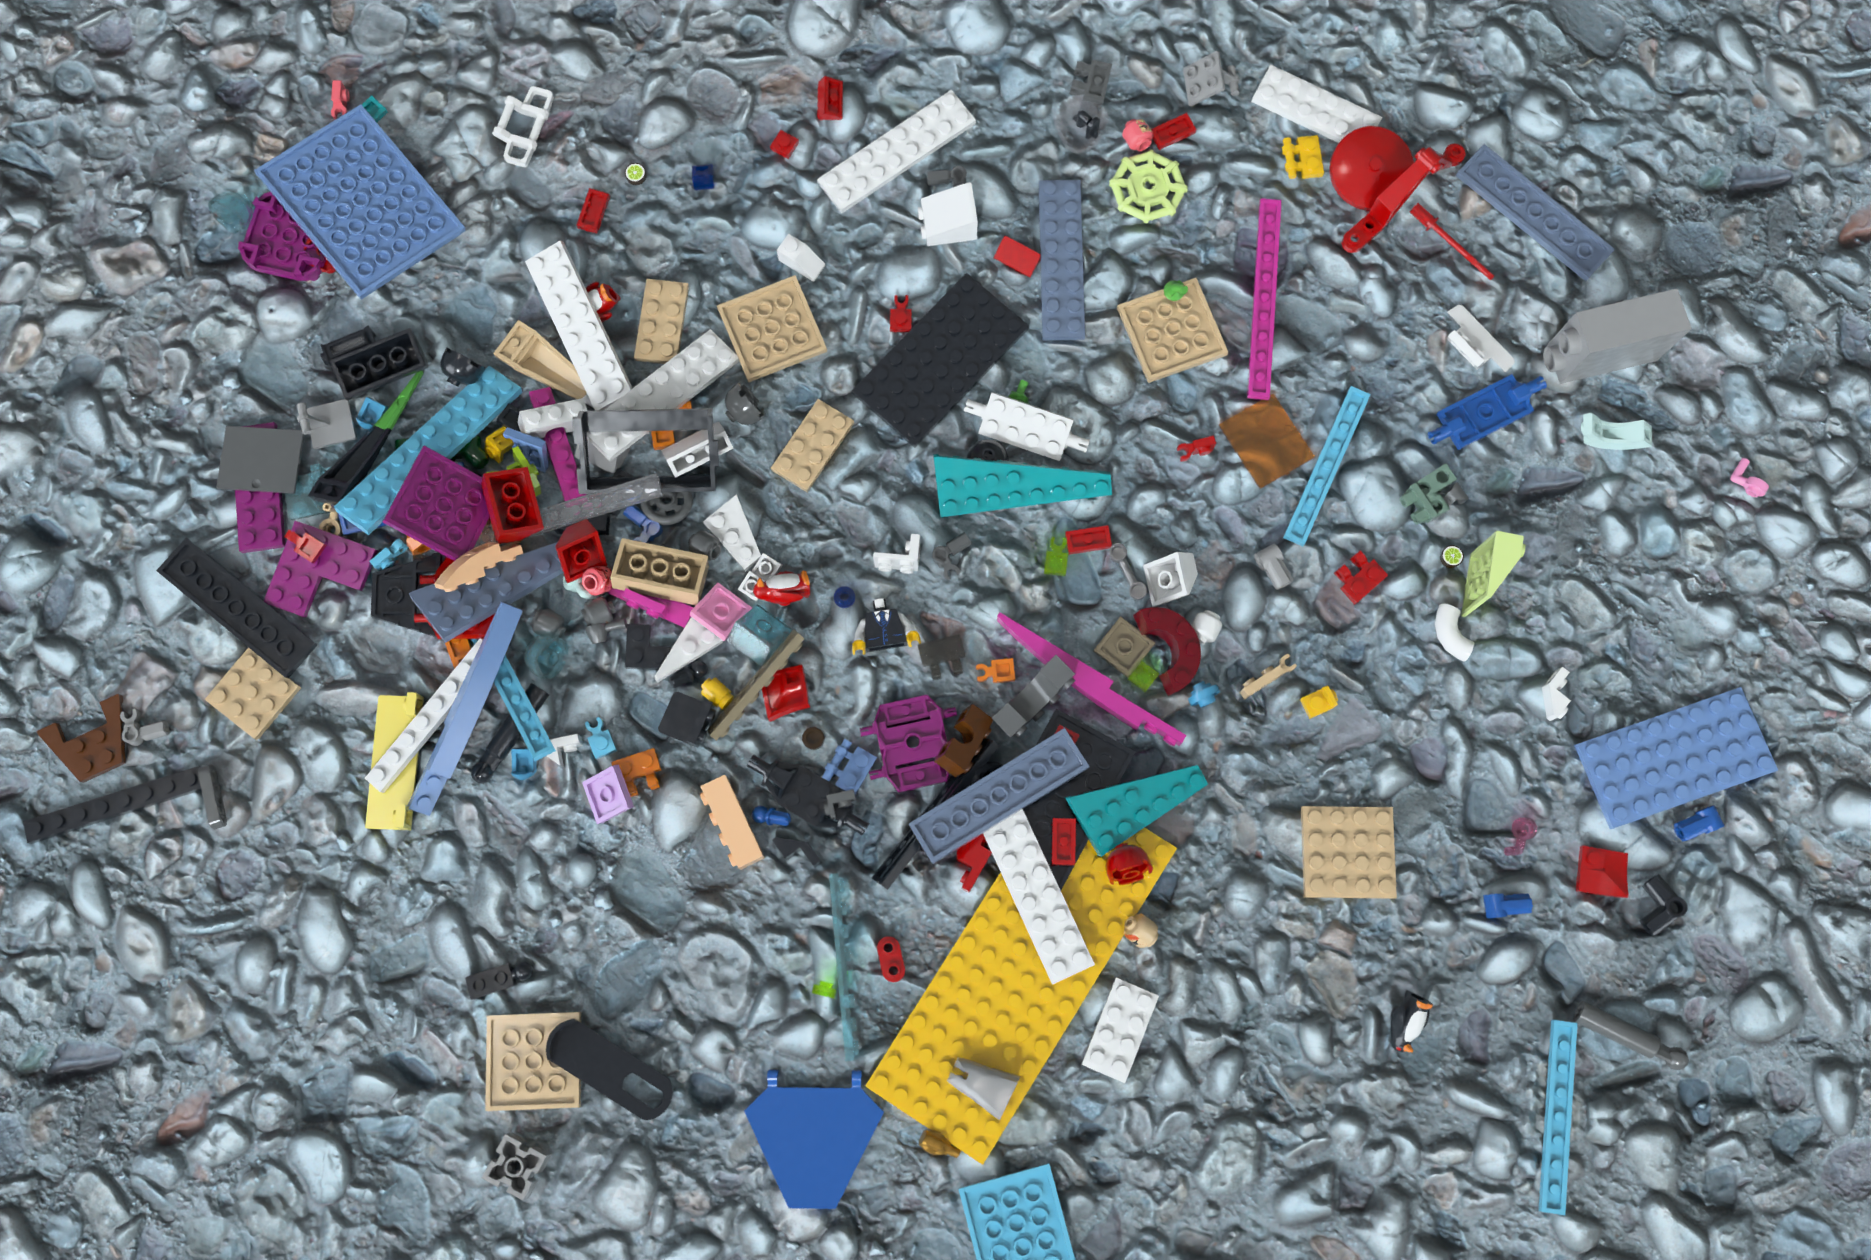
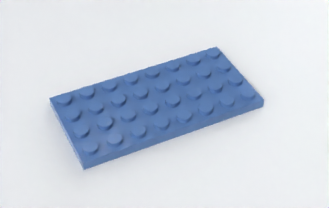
(1675, 758)

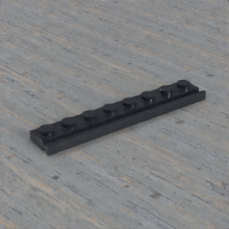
(909, 843)

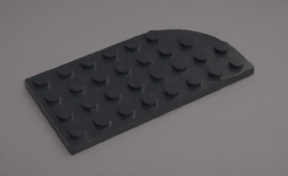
(1106, 764)

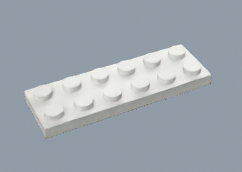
(1311, 105)

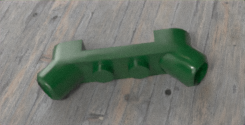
(470, 452)

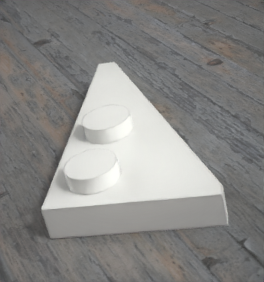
(690, 645)

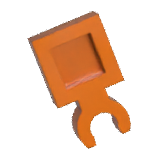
(1000, 670)

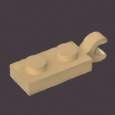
(1268, 675)

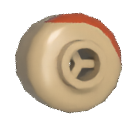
(1141, 930)

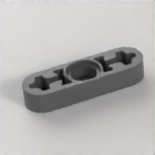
(212, 796)

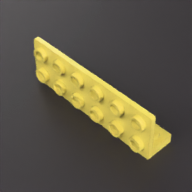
(391, 808)

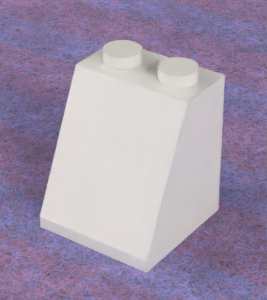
(949, 216)

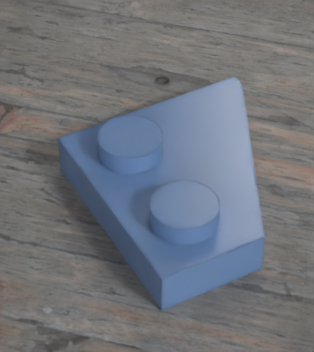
(532, 447)

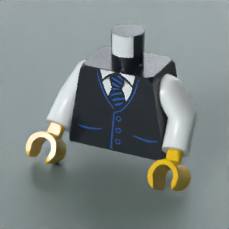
(883, 630)

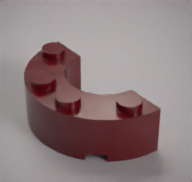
(1182, 642)

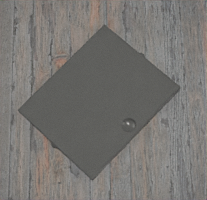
(260, 459)

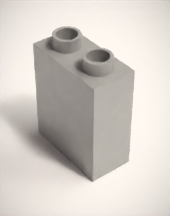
(1617, 336)

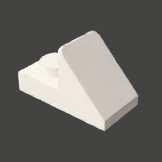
(565, 743)

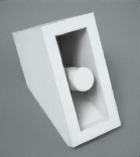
(800, 257)

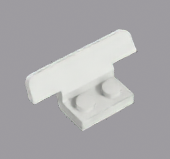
(1476, 342)

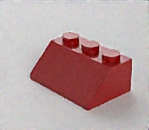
(511, 504)

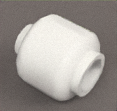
(1207, 626)

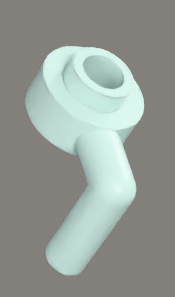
(576, 586)

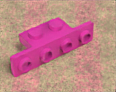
(655, 607)

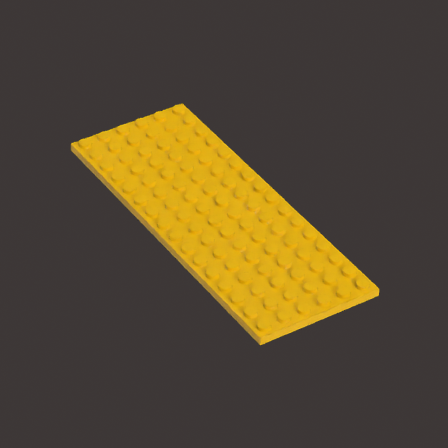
(999, 1004)

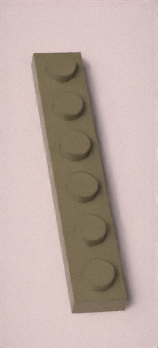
(749, 693)

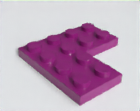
(298, 579)

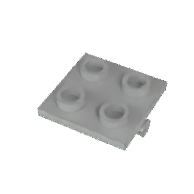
(1207, 78)
(327, 423)

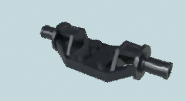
(804, 794)

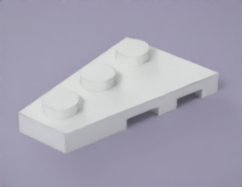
(734, 533)

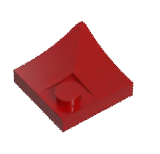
(786, 692)
(1602, 872)

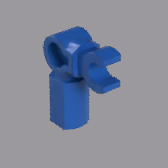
(651, 528)

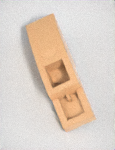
(472, 564)

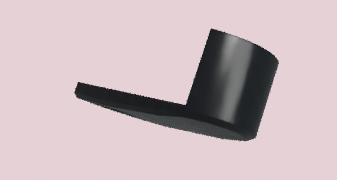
(604, 1066)

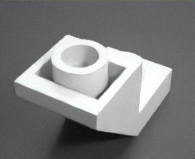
(1555, 701)

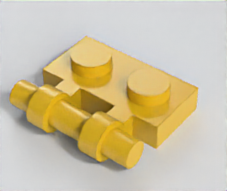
(1309, 157)

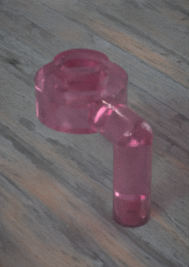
(1519, 832)

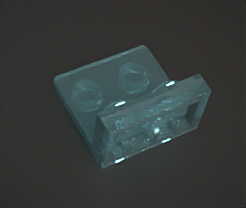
(300, 504)

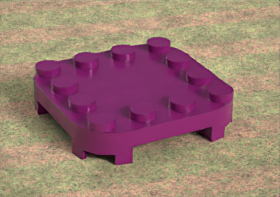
(277, 243)

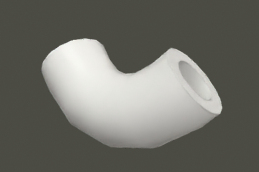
(1449, 634)

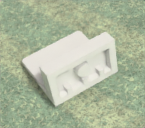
(904, 563)

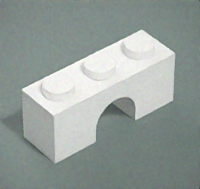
(545, 418)

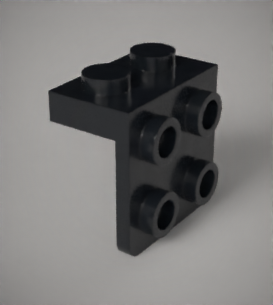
(687, 719)

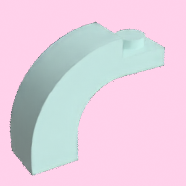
(1615, 435)

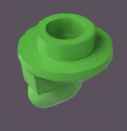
(1175, 290)
(1019, 394)

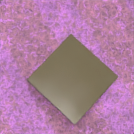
(1124, 647)

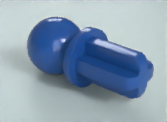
(771, 816)

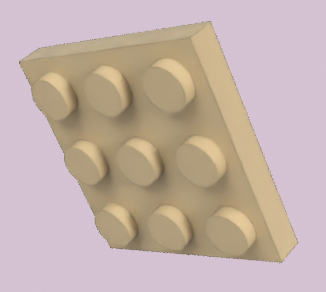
(252, 694)

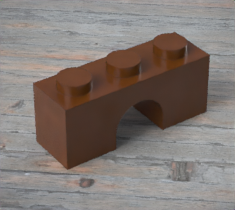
(974, 727)

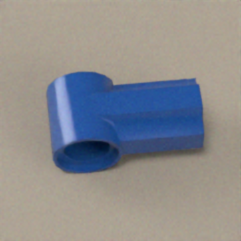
(1702, 822)
(1502, 905)

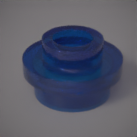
(844, 603)

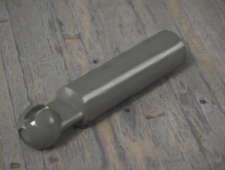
(1629, 1035)

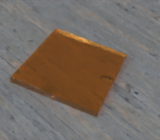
(1266, 441)

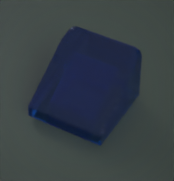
(703, 177)

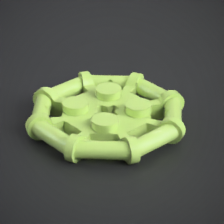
(1148, 197)

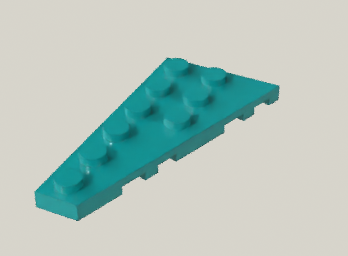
(1126, 808)

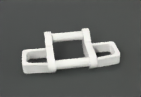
(525, 109)

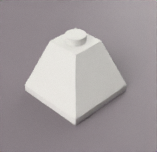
(1170, 577)

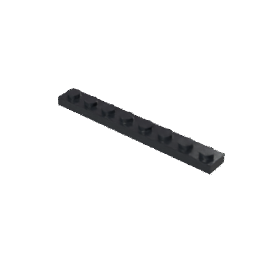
(112, 805)

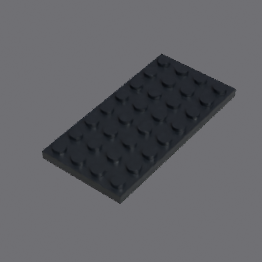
(940, 360)

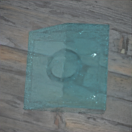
(758, 634)

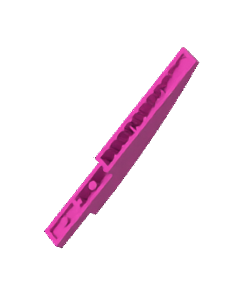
(1092, 684)

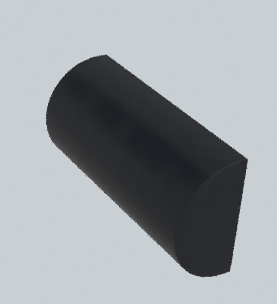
(379, 364)

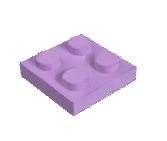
(608, 794)

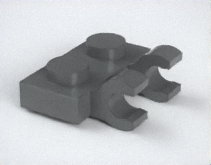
(1097, 81)

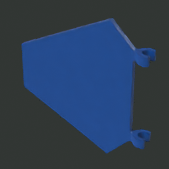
(813, 1138)

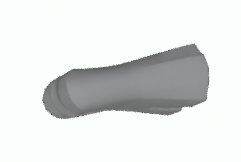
(985, 1085)

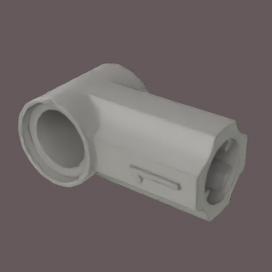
(1272, 562)

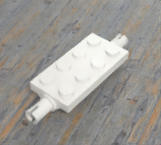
(1026, 426)

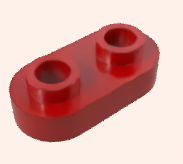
(890, 959)

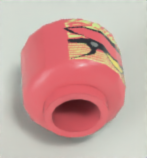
(1137, 134)

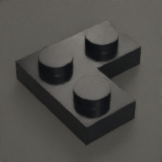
(638, 649)

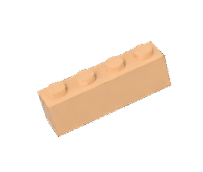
(732, 822)

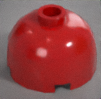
(1127, 864)

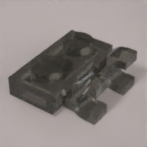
(941, 651)

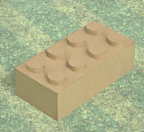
(660, 571)

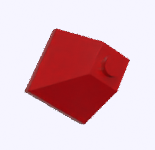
(579, 550)

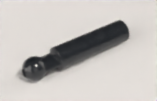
(504, 739)

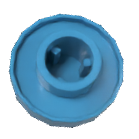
(1203, 694)

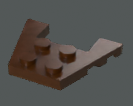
(93, 751)

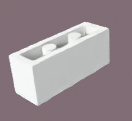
(695, 450)

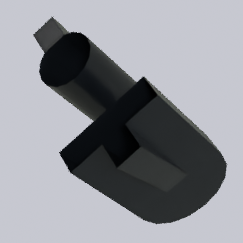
(1083, 119)

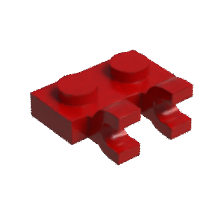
(1364, 581)

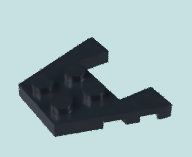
(391, 593)

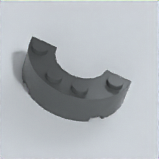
(1035, 697)

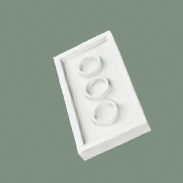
(1120, 1030)

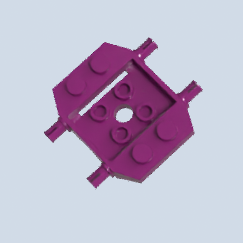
(896, 751)

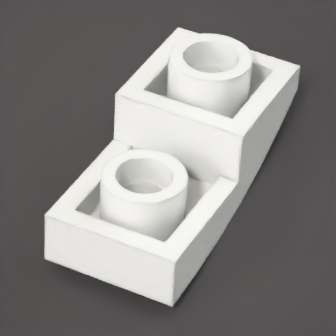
(764, 569)

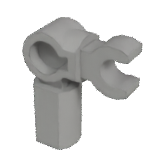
(136, 734)

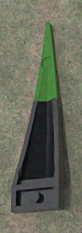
(356, 463)

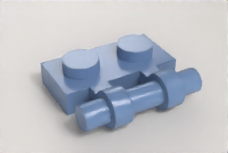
(855, 771)

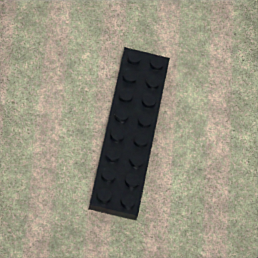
(237, 608)

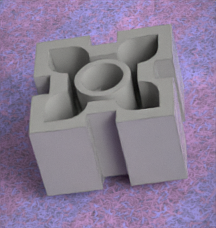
(502, 1170)

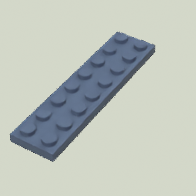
(1535, 212)
(1061, 260)
(998, 795)

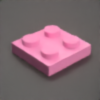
(719, 611)

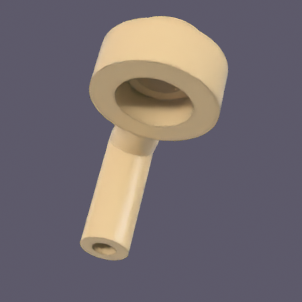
(332, 521)

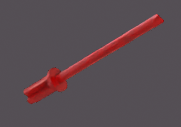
(1429, 221)

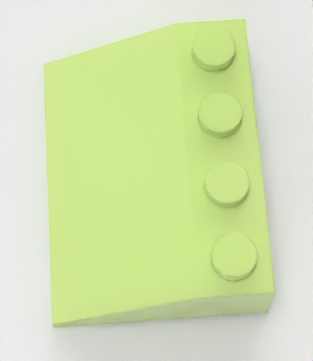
(1489, 567)

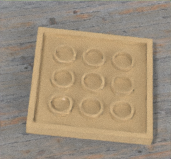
(772, 328)
(1172, 333)
(1348, 852)
(518, 1065)

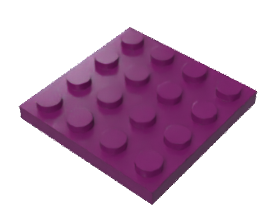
(440, 505)

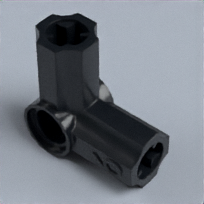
(1661, 915)

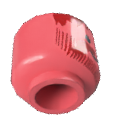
(597, 580)

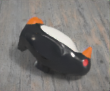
(1409, 1021)

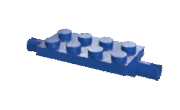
(1486, 411)

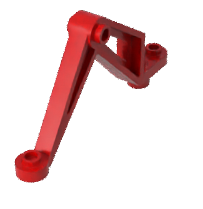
(1398, 192)

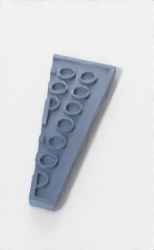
(470, 604)

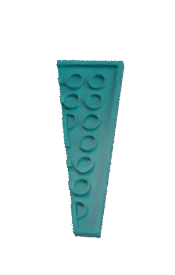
(987, 485)

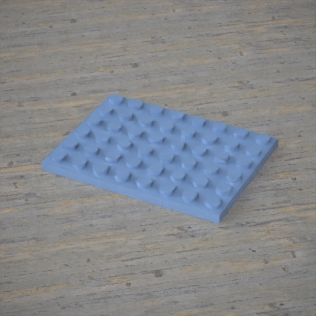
(360, 201)

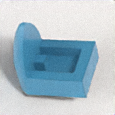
(370, 413)
(522, 763)

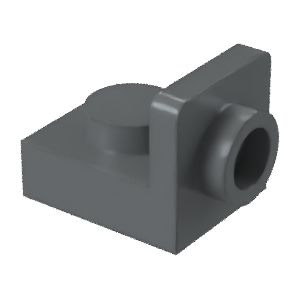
(842, 799)

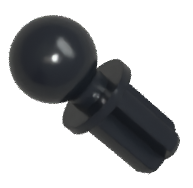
(697, 669)

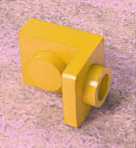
(497, 445)
(1319, 702)

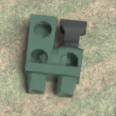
(1426, 496)

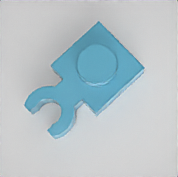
(388, 556)
(601, 741)

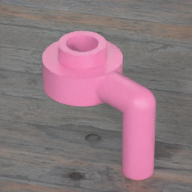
(1753, 486)

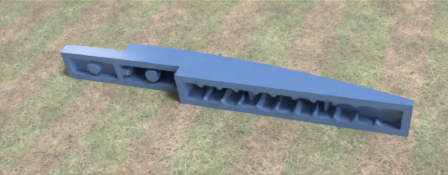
(465, 709)

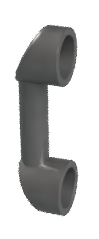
(1118, 554)

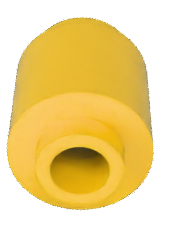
(717, 693)

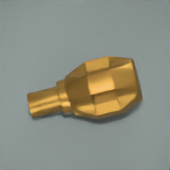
(937, 1144)

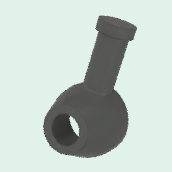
(599, 632)

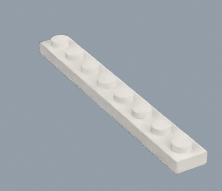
(420, 727)

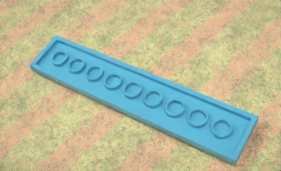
(444, 433)

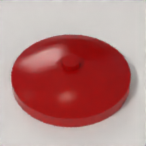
(1368, 164)

